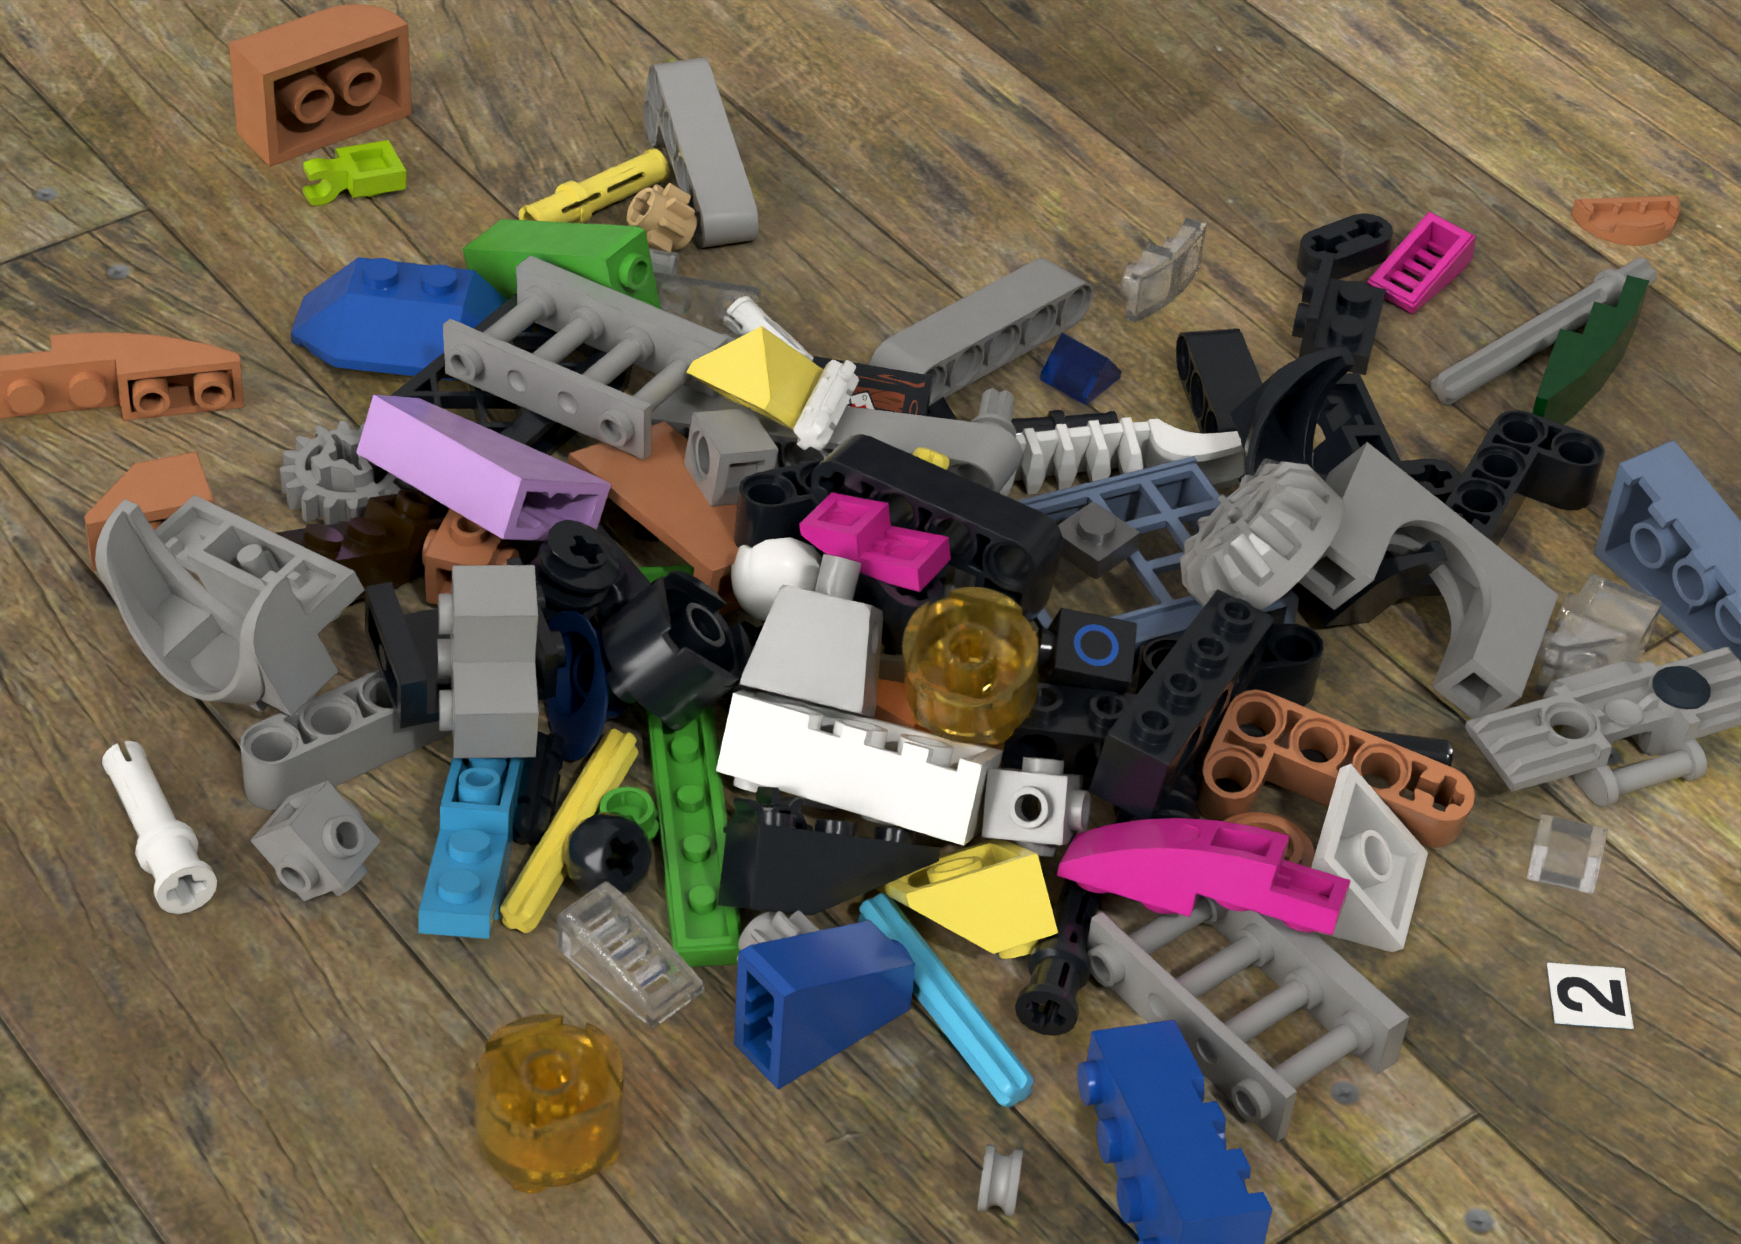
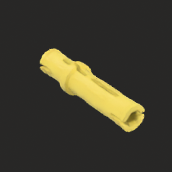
(577, 201)

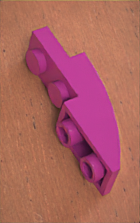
(1179, 859)

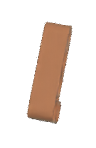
(1279, 761)

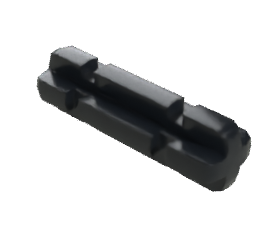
(538, 789)

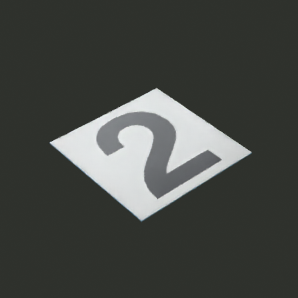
(1589, 996)

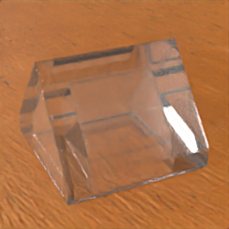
(1566, 853)

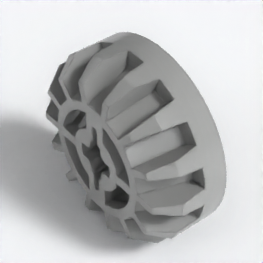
(1262, 536)

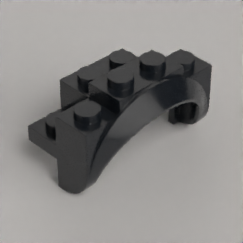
(1281, 425)

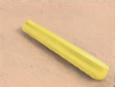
(547, 866)

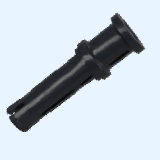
(1060, 965)

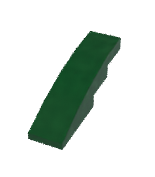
(1586, 360)

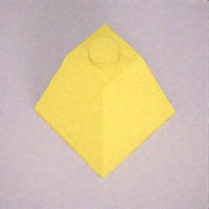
(983, 894)

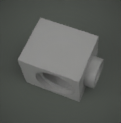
(725, 450)

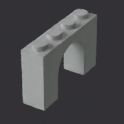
(1491, 599)

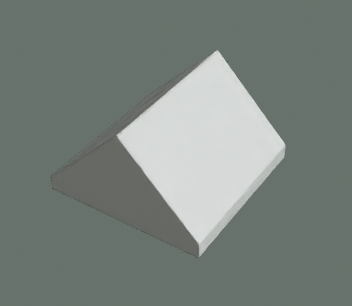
(1378, 855)

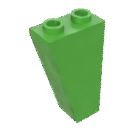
(599, 252)

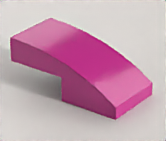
(863, 533)

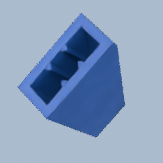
(817, 996)

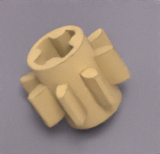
(664, 217)

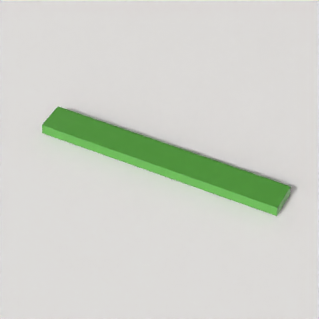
(691, 831)

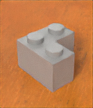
(489, 661)

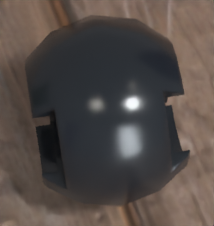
(608, 850)

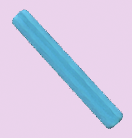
(952, 1007)

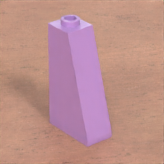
(477, 470)

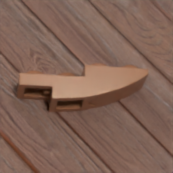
(132, 370)

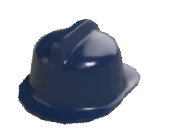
(582, 687)

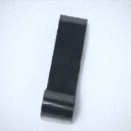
(1525, 459)
(773, 507)
(989, 534)

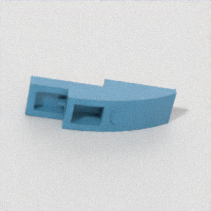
(472, 848)

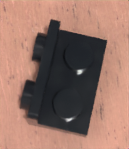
(1338, 314)

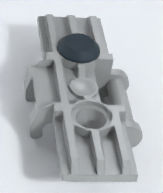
(1654, 705)

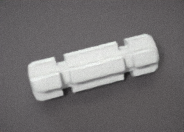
(826, 405)

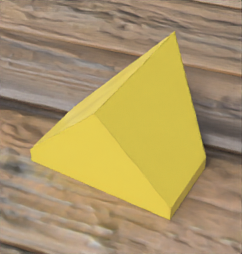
(761, 375)

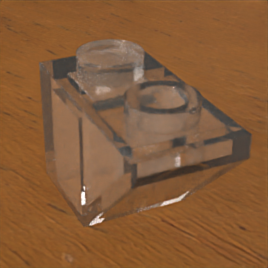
(1596, 630)

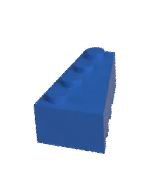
(1167, 1142)

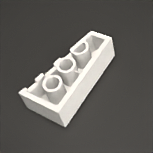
(857, 764)

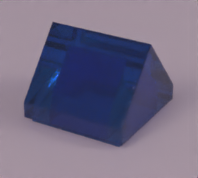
(1079, 370)

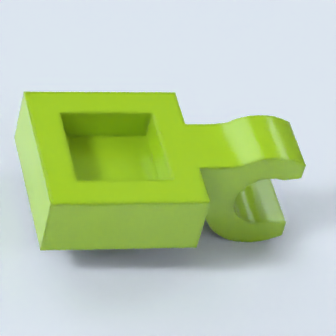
(360, 168)

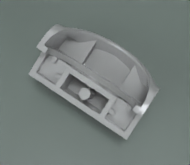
(252, 627)

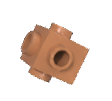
(456, 544)

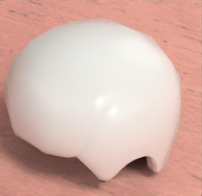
(769, 565)

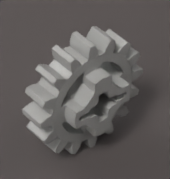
(331, 478)

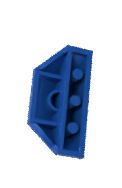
(390, 314)

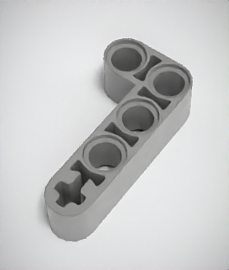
(690, 119)

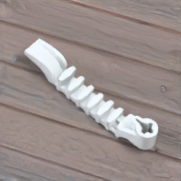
(1125, 447)

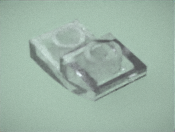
(1163, 271)

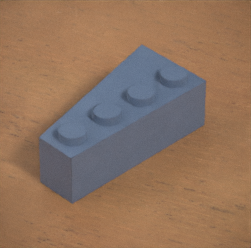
(1676, 543)

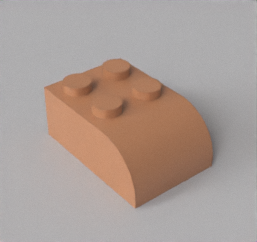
(320, 80)

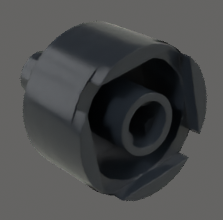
(674, 649)

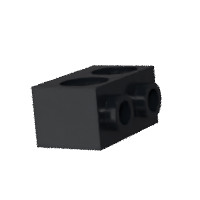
(1066, 726)

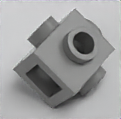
(1013, 809)
(317, 842)

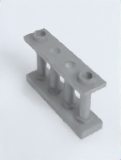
(589, 315)
(1308, 979)

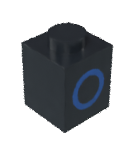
(1087, 651)

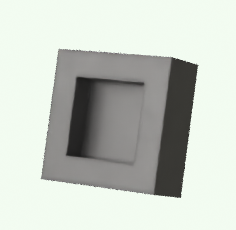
(1097, 540)

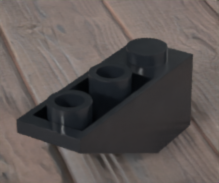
(794, 869)

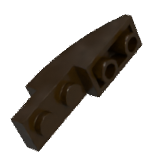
(383, 543)

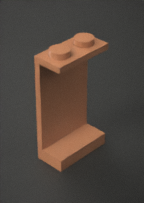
(670, 505)

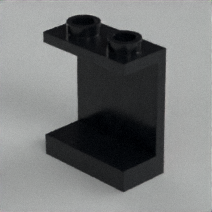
(408, 653)

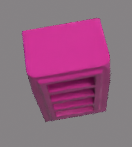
(1431, 234)

